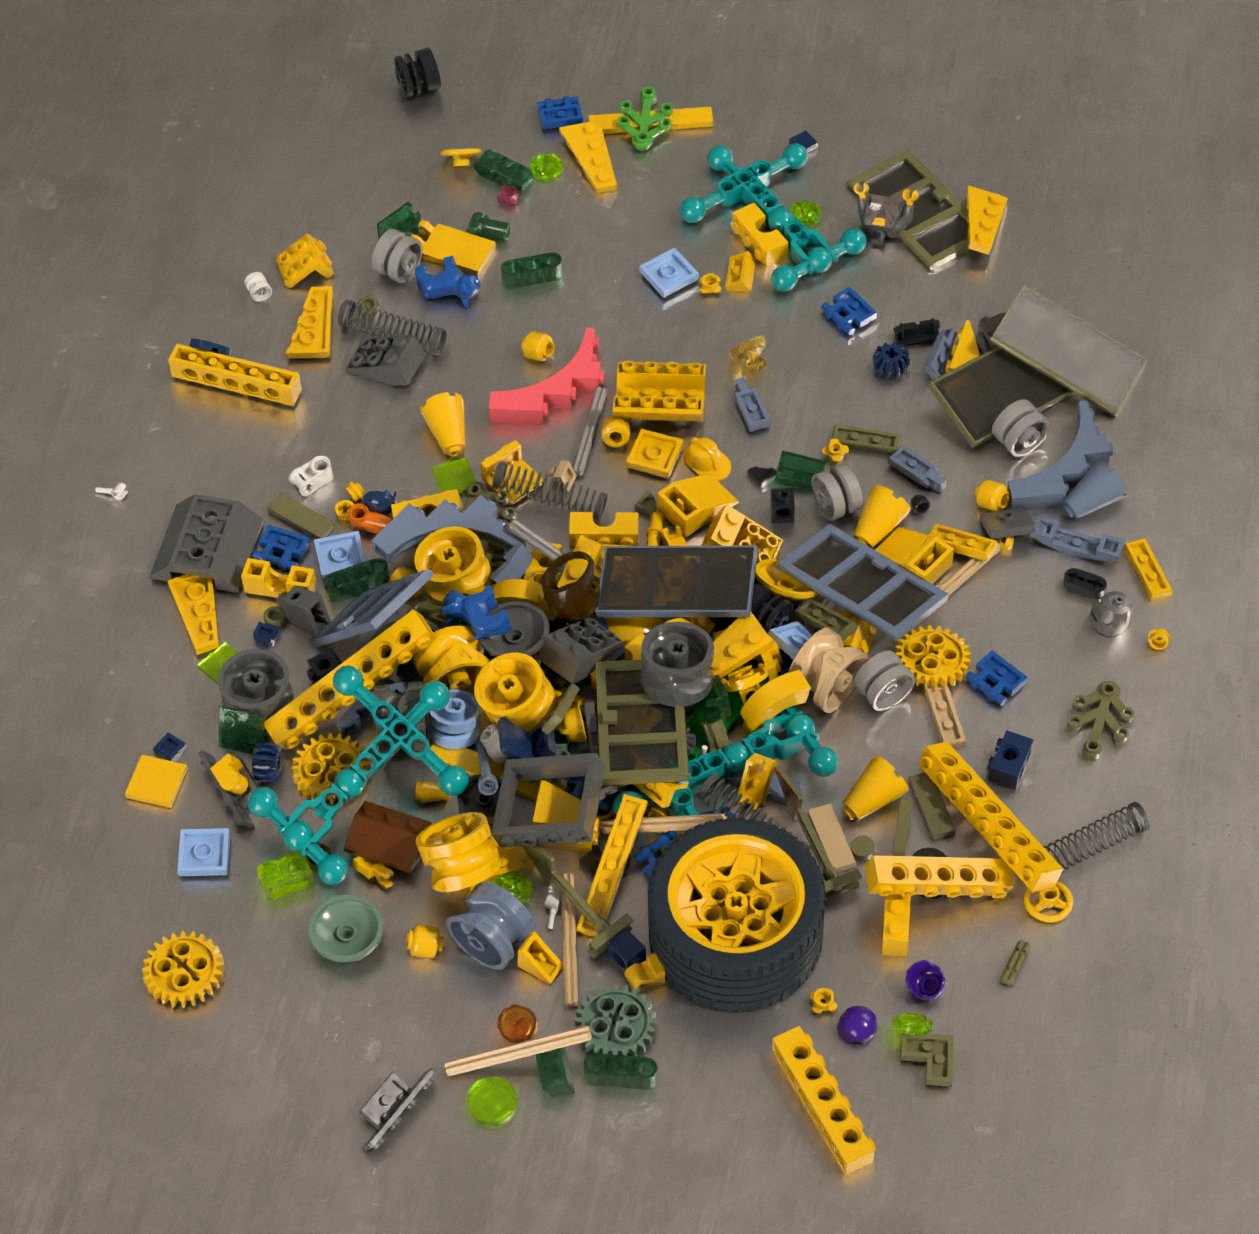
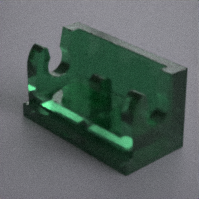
(402, 220)
(797, 470)
(716, 703)
(555, 1071)

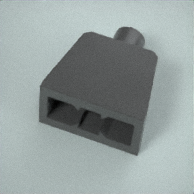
(304, 610)

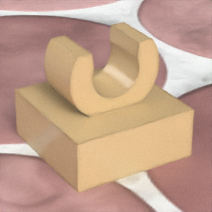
(565, 472)

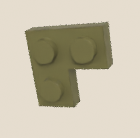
(432, 613)
(933, 1049)

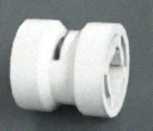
(258, 287)

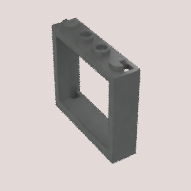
(547, 768)

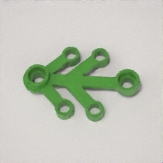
(643, 138)

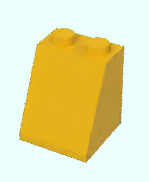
(556, 807)

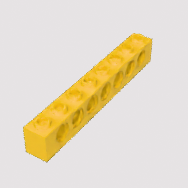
(318, 695)
(990, 817)

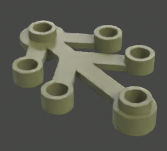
(502, 513)
(1100, 715)

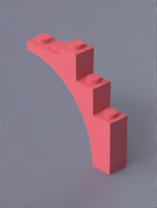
(532, 403)

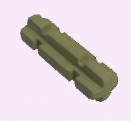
(1015, 962)

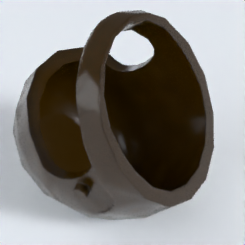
(575, 600)

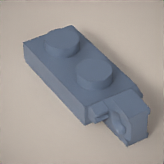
(940, 353)
(751, 406)
(917, 469)

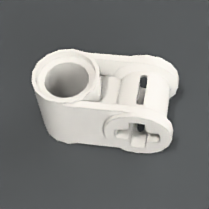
(312, 475)
(490, 740)

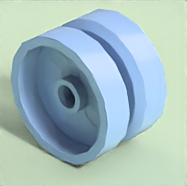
(457, 723)

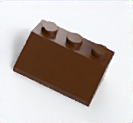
(385, 836)

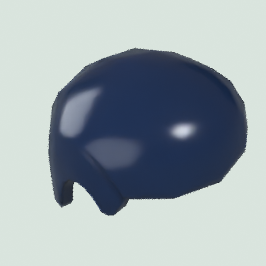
(380, 501)

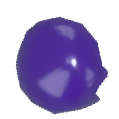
(925, 980)
(857, 1024)

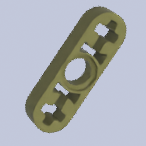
(903, 827)

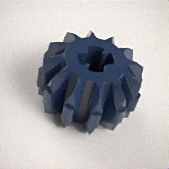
(891, 360)
(267, 762)

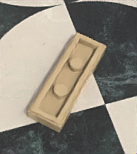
(945, 716)
(832, 837)

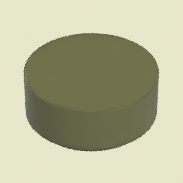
(370, 302)
(275, 616)
(862, 848)

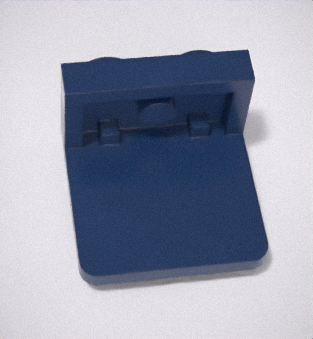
(520, 744)

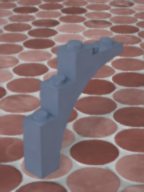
(1052, 485)
(413, 526)

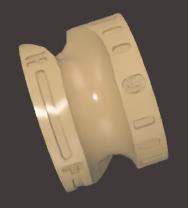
(829, 668)

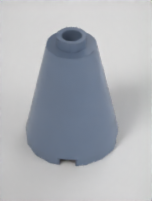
(1094, 491)

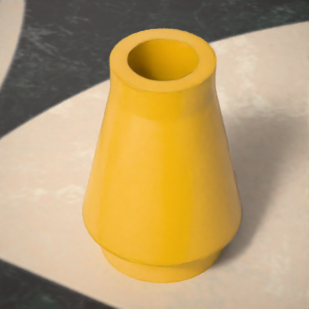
(429, 792)

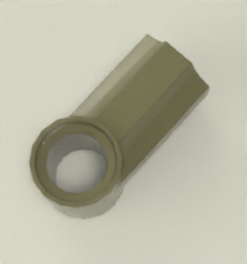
(715, 735)

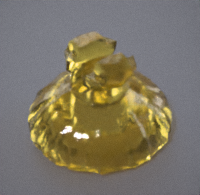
(751, 353)

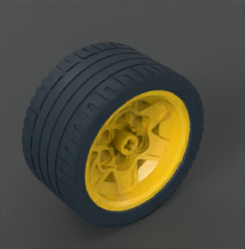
(723, 862)

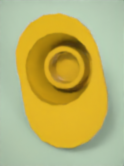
(706, 458)
(573, 725)

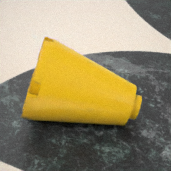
(446, 421)
(880, 515)
(873, 790)

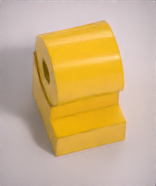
(228, 775)
(645, 974)

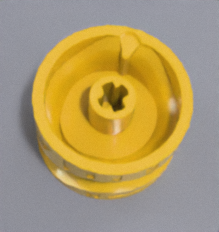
(456, 563)
(452, 658)
(514, 690)
(459, 851)

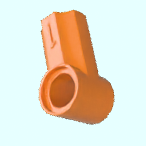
(364, 520)

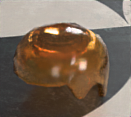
(517, 1024)

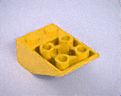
(693, 502)
(736, 529)
(918, 553)

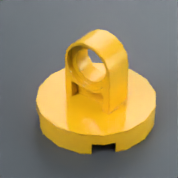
(745, 680)

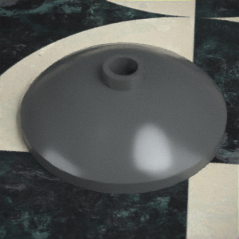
(527, 632)

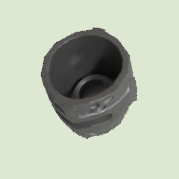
(1111, 614)

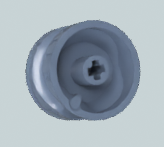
(491, 925)

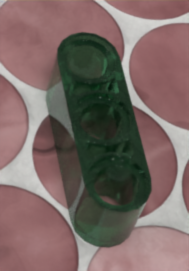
(503, 170)
(531, 270)
(355, 579)
(611, 1063)

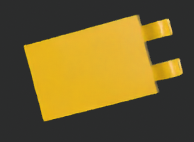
(443, 241)

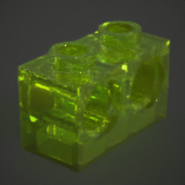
(286, 879)

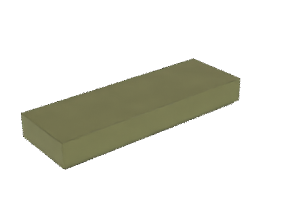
(867, 439)
(300, 516)
(822, 617)
(560, 708)
(932, 806)

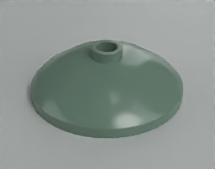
(343, 917)

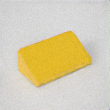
(740, 272)

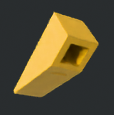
(965, 349)

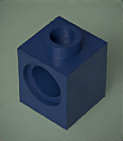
(626, 949)

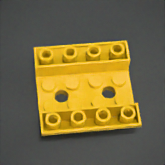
(660, 391)

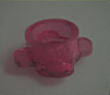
(509, 195)

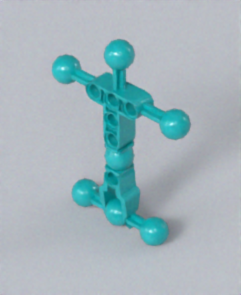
(751, 187)
(733, 758)
(351, 781)

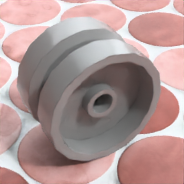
(396, 255)
(1020, 428)
(837, 491)
(884, 680)

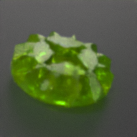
(553, 169)
(808, 208)
(518, 880)
(912, 1024)

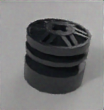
(422, 72)
(770, 610)

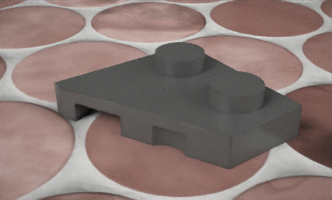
(590, 714)

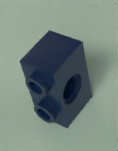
(1010, 771)

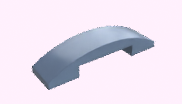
(1076, 543)
(351, 721)

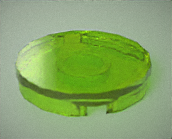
(492, 1101)

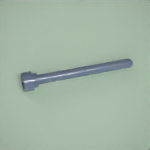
(487, 782)

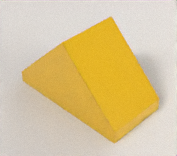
(538, 959)

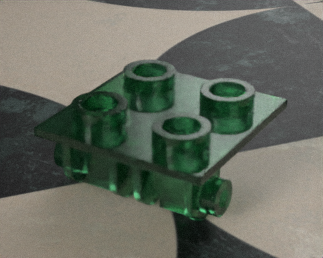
(240, 730)

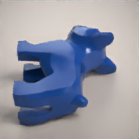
(447, 282)
(475, 611)

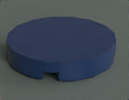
(209, 346)

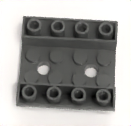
(224, 541)

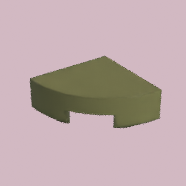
(646, 505)

